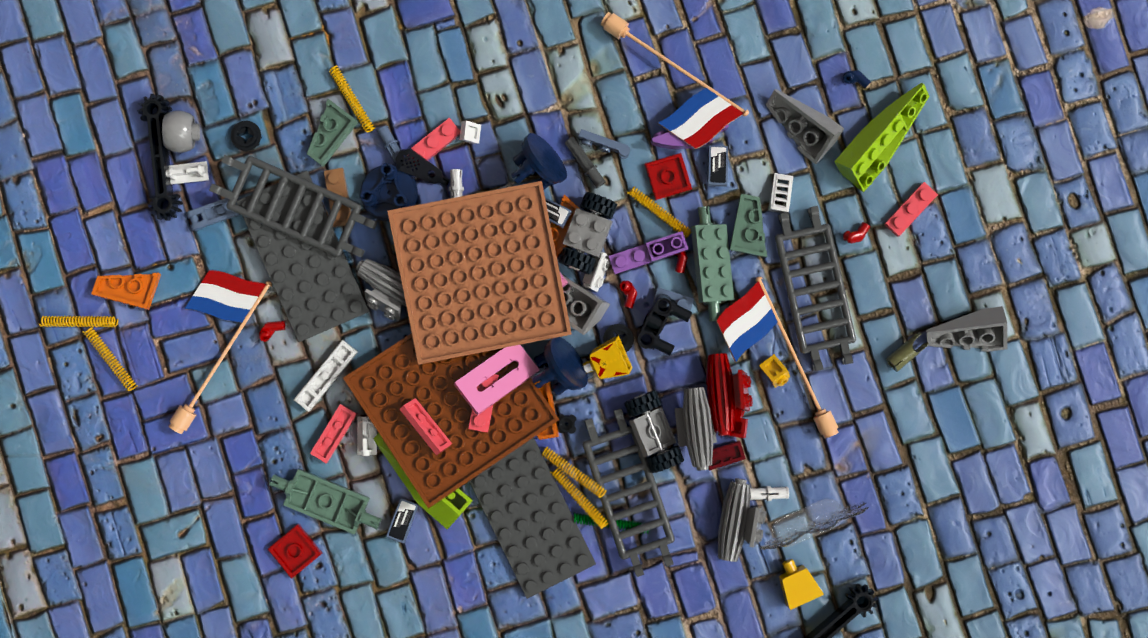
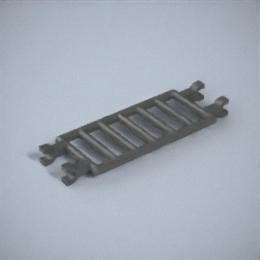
(284, 227)
(792, 293)
(606, 499)

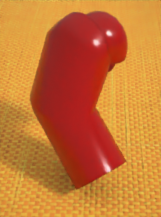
(856, 236)
(681, 263)
(630, 293)
(269, 329)

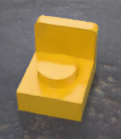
(775, 371)

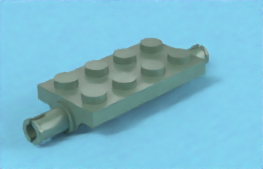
(712, 263)
(326, 501)

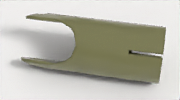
(905, 353)

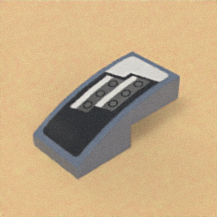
(717, 166)
(557, 213)
(402, 521)

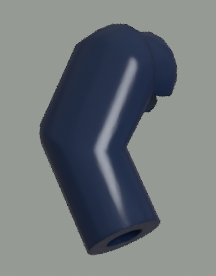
(856, 76)

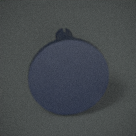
(539, 158)
(386, 190)
(563, 365)

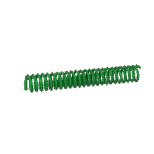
(621, 524)

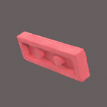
(436, 140)
(910, 209)
(482, 421)
(425, 426)
(333, 433)

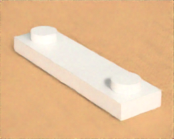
(325, 375)

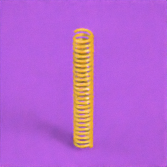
(348, 91)
(656, 209)
(80, 320)
(99, 341)
(566, 471)
(579, 500)

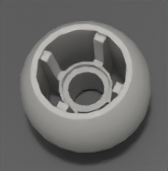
(180, 131)

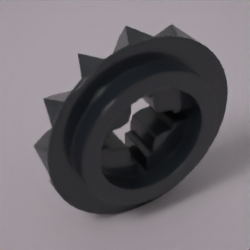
(241, 129)
(620, 329)

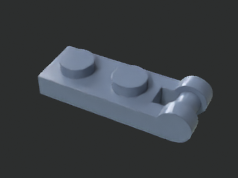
(605, 144)
(211, 214)

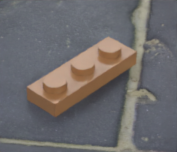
(336, 183)

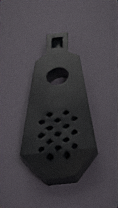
(422, 169)

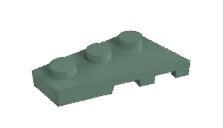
(332, 131)
(748, 227)

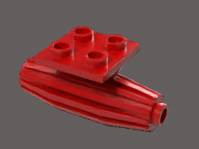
(726, 393)

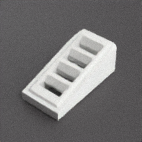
(780, 208)

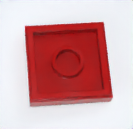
(668, 176)
(295, 551)

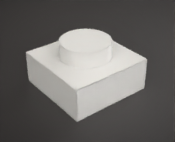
(470, 132)

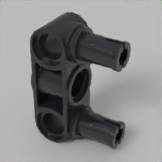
(656, 320)

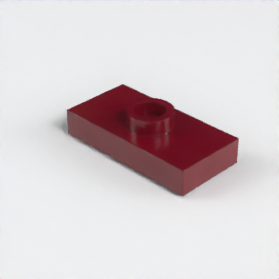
(727, 455)

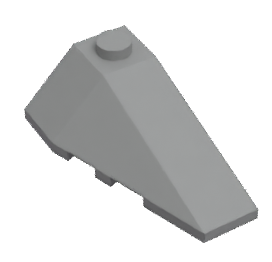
(808, 127)
(583, 306)
(979, 329)

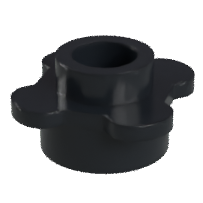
(562, 420)

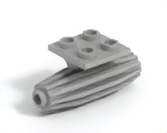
(387, 287)
(696, 428)
(739, 521)

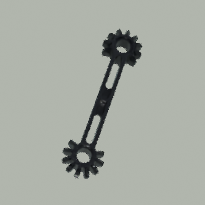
(159, 158)
(846, 612)

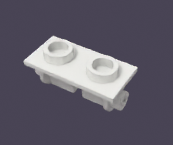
(188, 172)
(595, 279)
(365, 433)

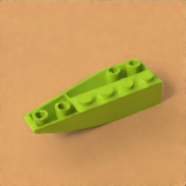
(880, 138)
(444, 511)

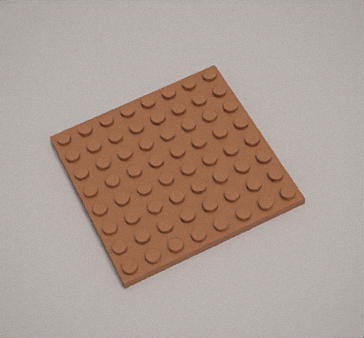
(479, 272)

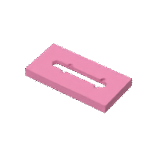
(482, 400)

